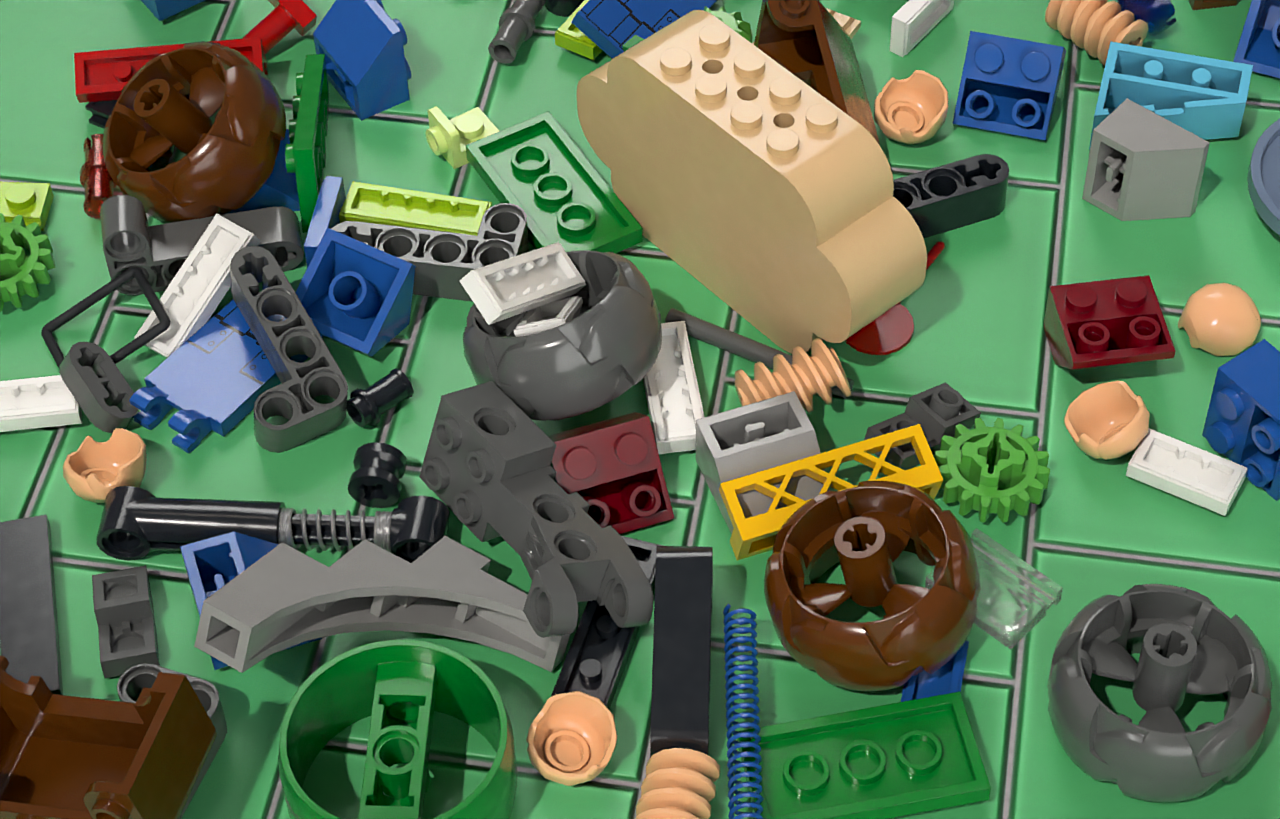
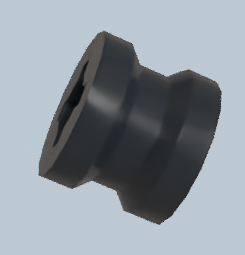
(377, 475)

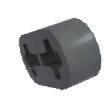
(98, 386)

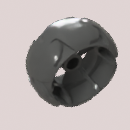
(580, 361)
(1182, 650)

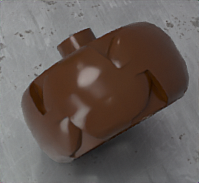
(171, 107)
(866, 534)

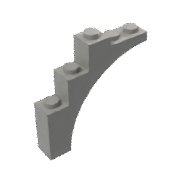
(298, 599)

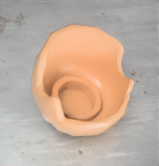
(911, 108)
(1220, 319)
(1107, 420)
(106, 465)
(572, 738)

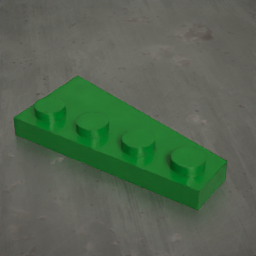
(307, 134)

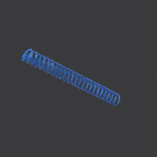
(744, 705)

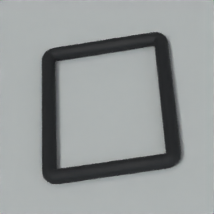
(97, 296)

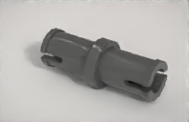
(514, 27)

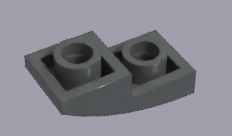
(936, 411)

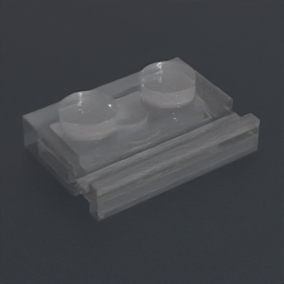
(1011, 591)

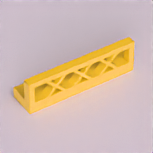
(759, 532)

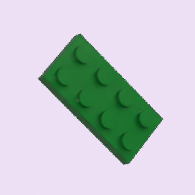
(555, 186)
(870, 762)

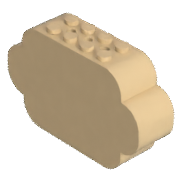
(753, 182)

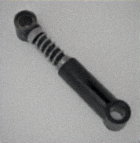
(140, 522)

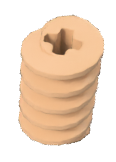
(1095, 24)
(805, 377)
(678, 785)

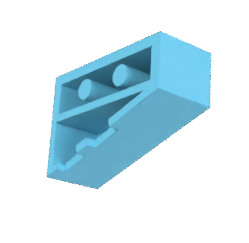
(1186, 89)

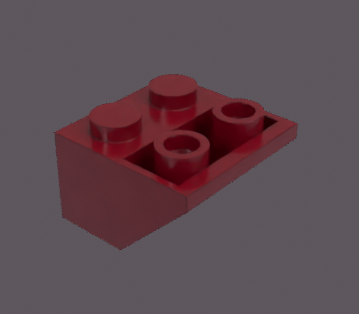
(1106, 323)
(614, 471)

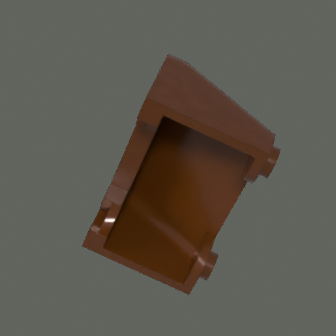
(815, 47)

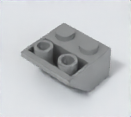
(1144, 166)
(754, 441)

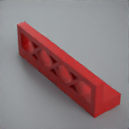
(106, 72)

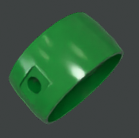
(400, 690)

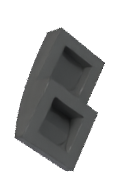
(124, 620)

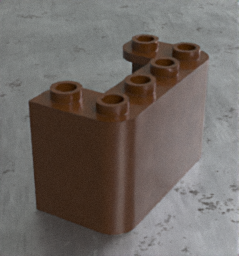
(98, 754)

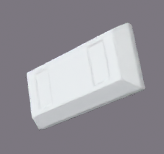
(549, 316)

